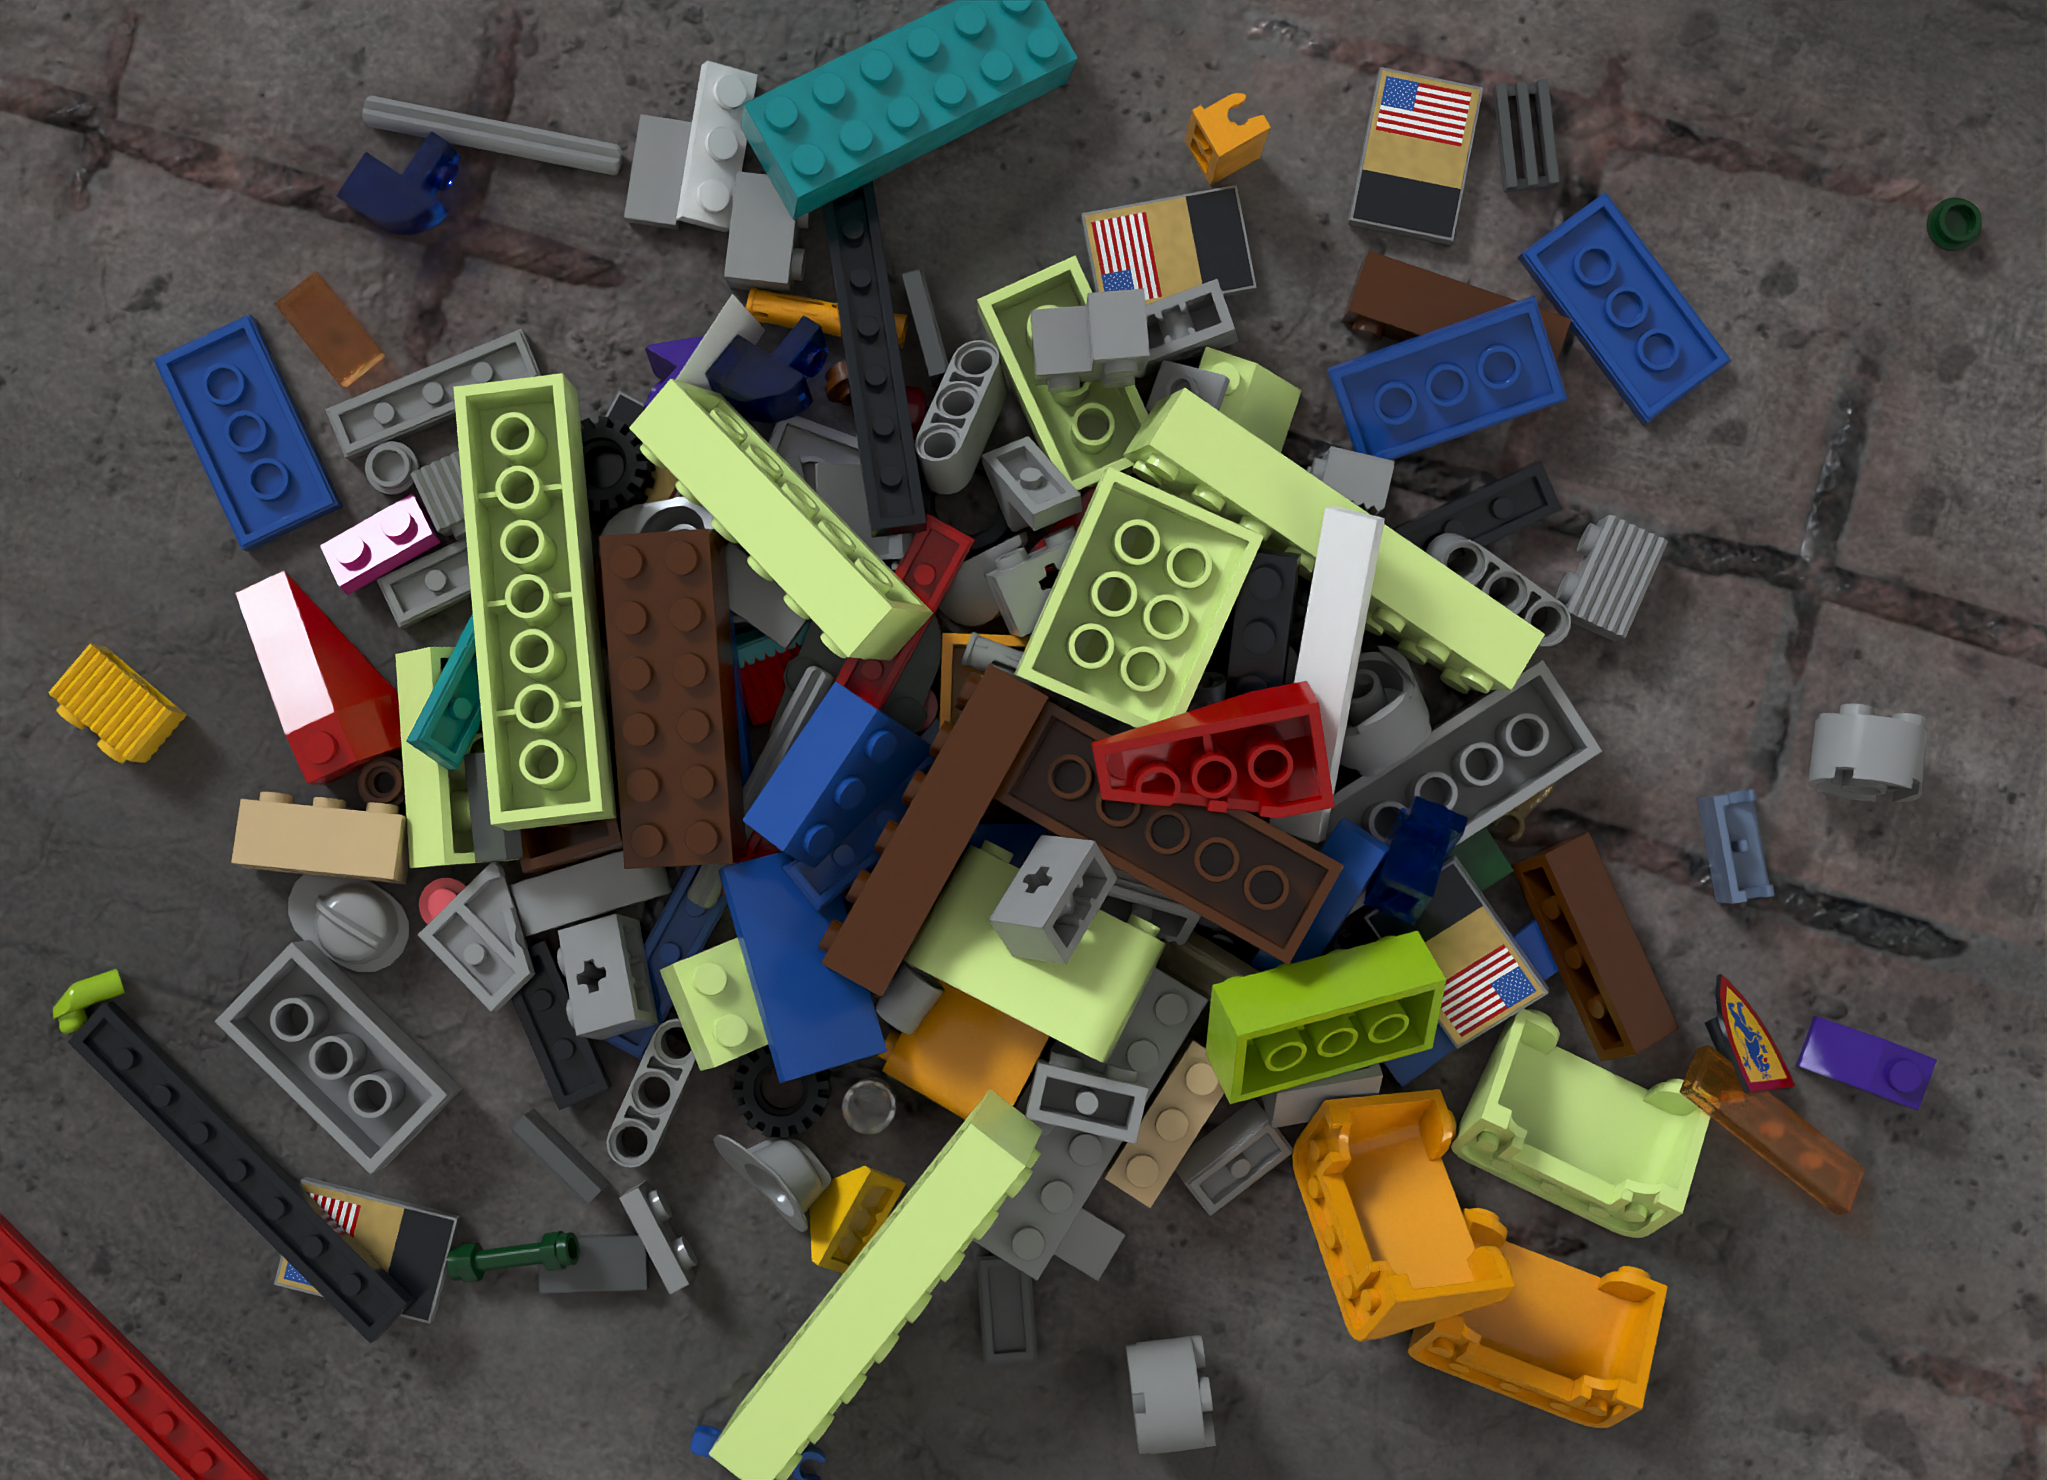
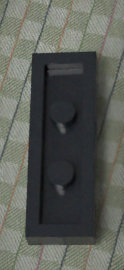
(566, 1060)

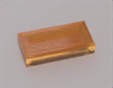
(330, 329)

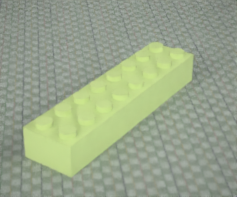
(1255, 486)
(534, 603)
(880, 1292)

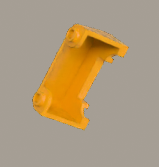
(963, 1053)
(1391, 1214)
(1557, 1338)

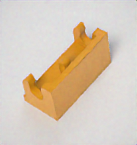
(1223, 145)

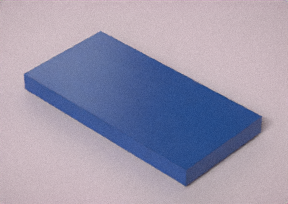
(1624, 308)
(1448, 382)
(248, 433)
(806, 1009)

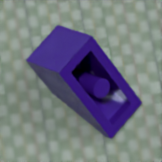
(1866, 1063)

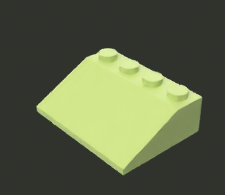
(1138, 602)

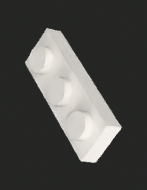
(715, 146)

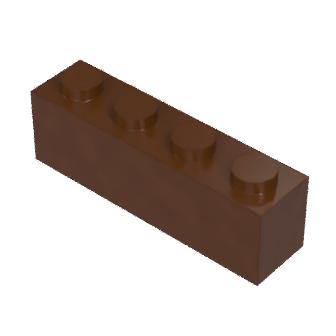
(1410, 301)
(1595, 947)

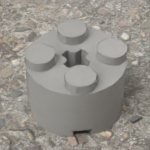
(1384, 714)
(1868, 754)
(1170, 1395)

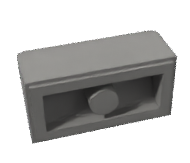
(1232, 1157)

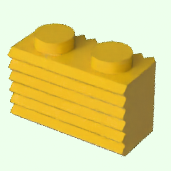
(116, 705)

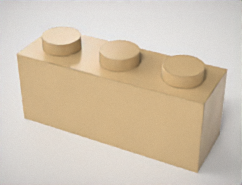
(322, 839)
(1168, 1125)

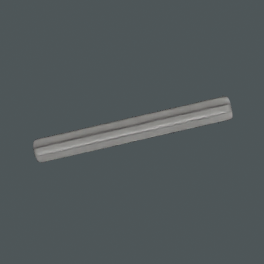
(493, 135)
(802, 705)

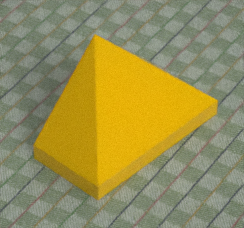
(850, 1215)

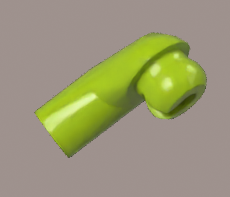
(83, 994)

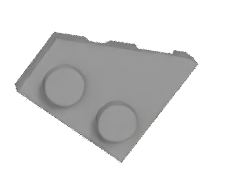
(483, 939)

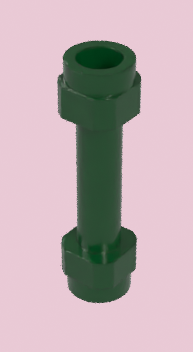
(554, 1251)

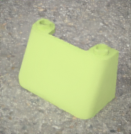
(1073, 1002)
(1581, 1132)

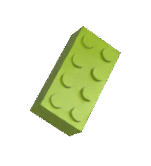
(1324, 1016)

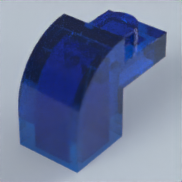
(404, 201)
(774, 384)
(1411, 869)

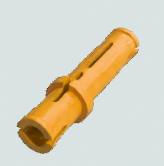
(789, 309)

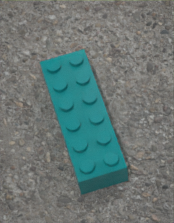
(904, 96)

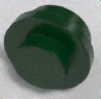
(1954, 224)

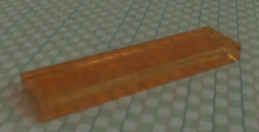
(1773, 1131)

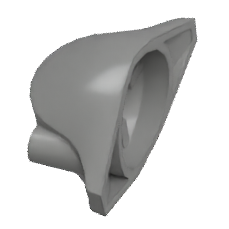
(969, 596)

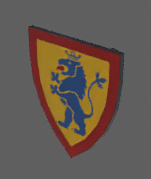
(1746, 1042)

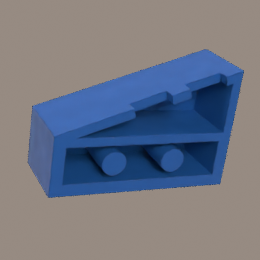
(834, 776)

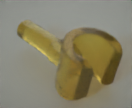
(1523, 811)

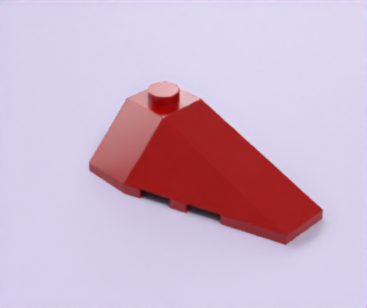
(323, 687)
(1236, 754)

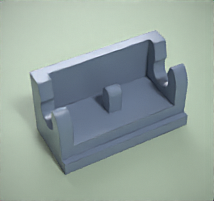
(1734, 846)

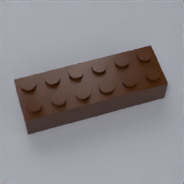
(673, 698)
(934, 830)
(1209, 861)

